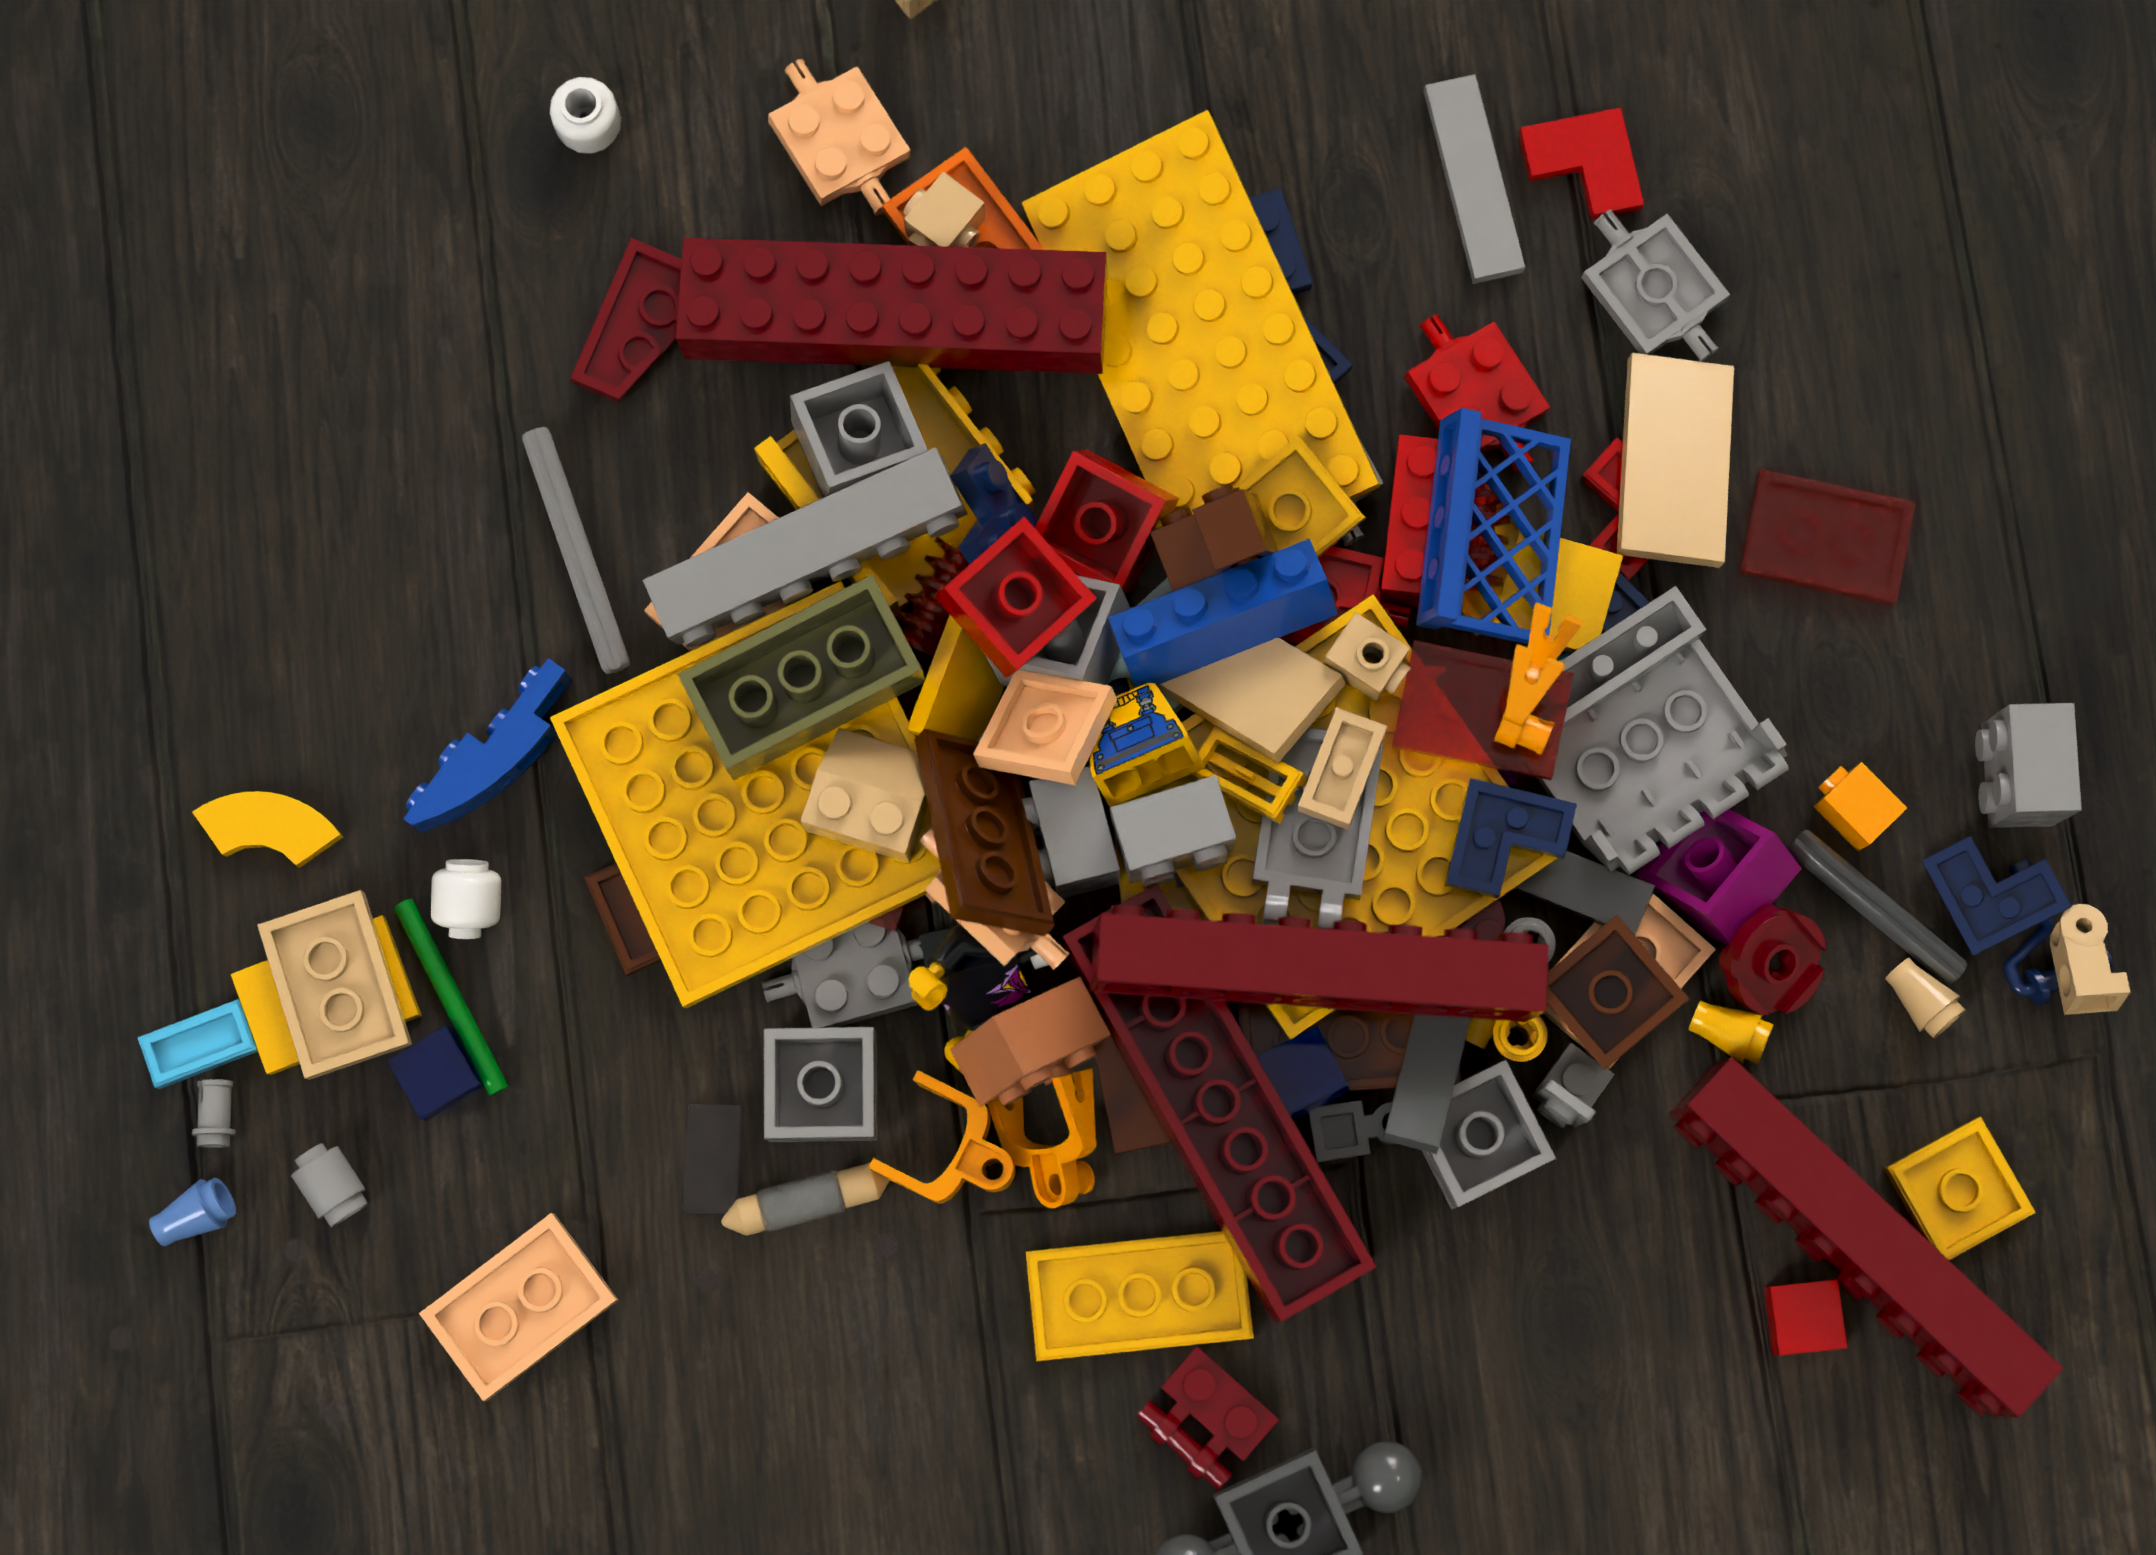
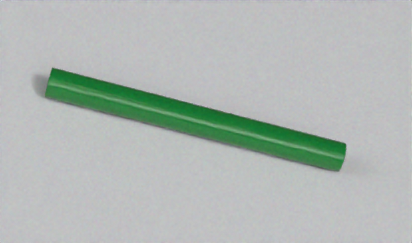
(451, 997)

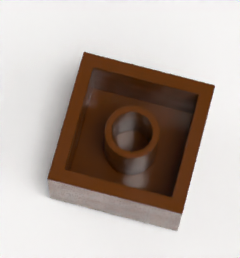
(1612, 992)

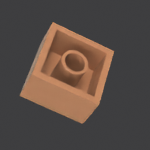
(1031, 1044)

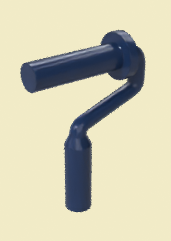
(2036, 984)

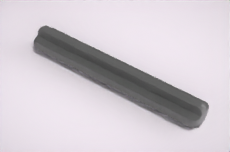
(1877, 907)

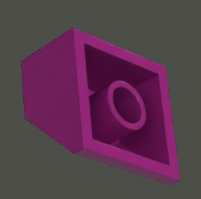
(1721, 873)

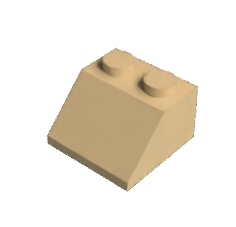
(867, 796)

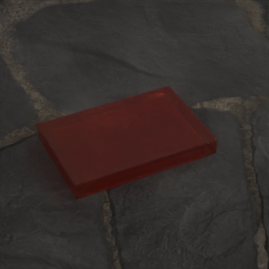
(1827, 537)
(1457, 704)

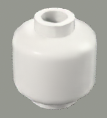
(585, 115)
(465, 897)

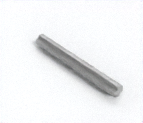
(576, 550)

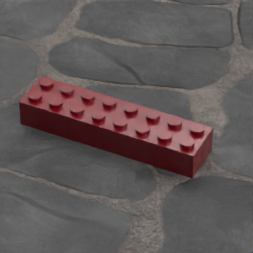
(892, 305)
(1319, 966)
(1231, 1135)
(1864, 1241)

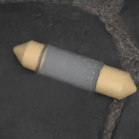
(804, 1200)

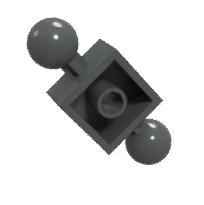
(1382, 1478)

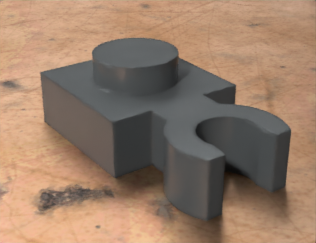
(1344, 1131)

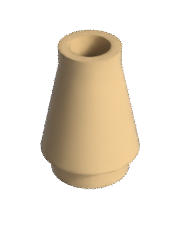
(1926, 999)

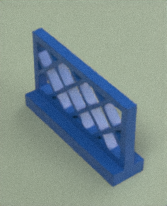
(1454, 511)

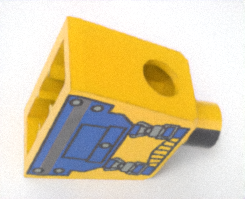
(1140, 745)

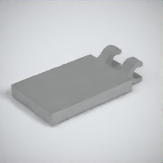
(1311, 852)

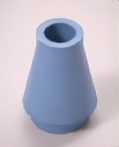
(196, 1211)

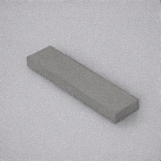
(1474, 179)

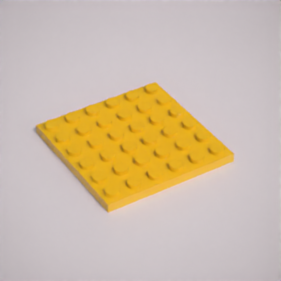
(1409, 837)
(719, 860)

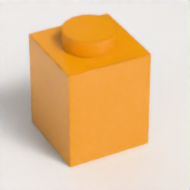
(1858, 805)

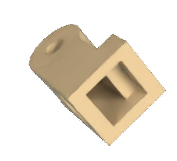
(2083, 963)

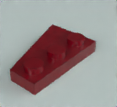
(633, 323)

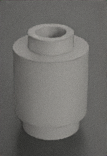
(329, 1184)

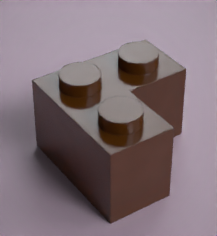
(1215, 539)

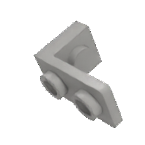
(1571, 1088)

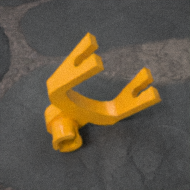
(1531, 677)
(970, 1158)
(1054, 1168)

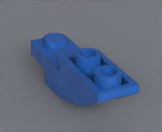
(478, 771)

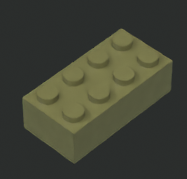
(802, 677)

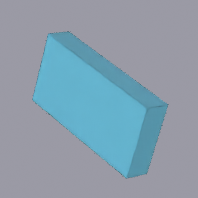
(197, 1044)

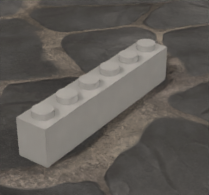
(806, 548)

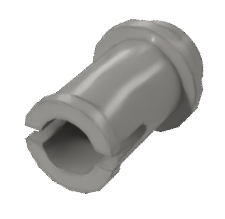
(214, 1114)

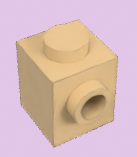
(944, 215)
(1362, 640)

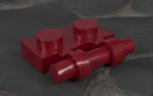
(1219, 1405)

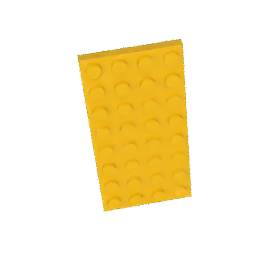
(1199, 318)

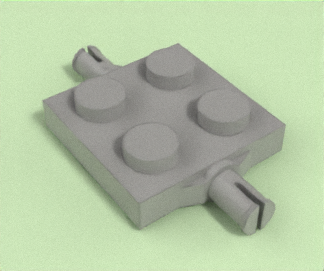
(1655, 285)
(851, 977)

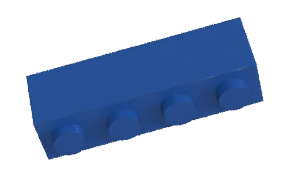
(1224, 615)

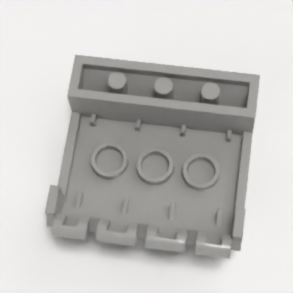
(1655, 737)

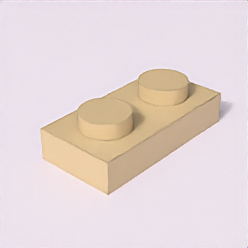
(1342, 768)

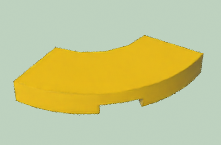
(269, 822)

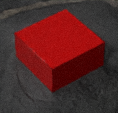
(1805, 1317)

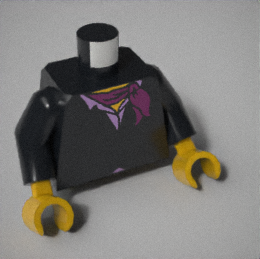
(969, 980)

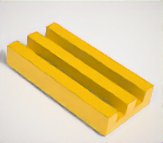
(1282, 795)

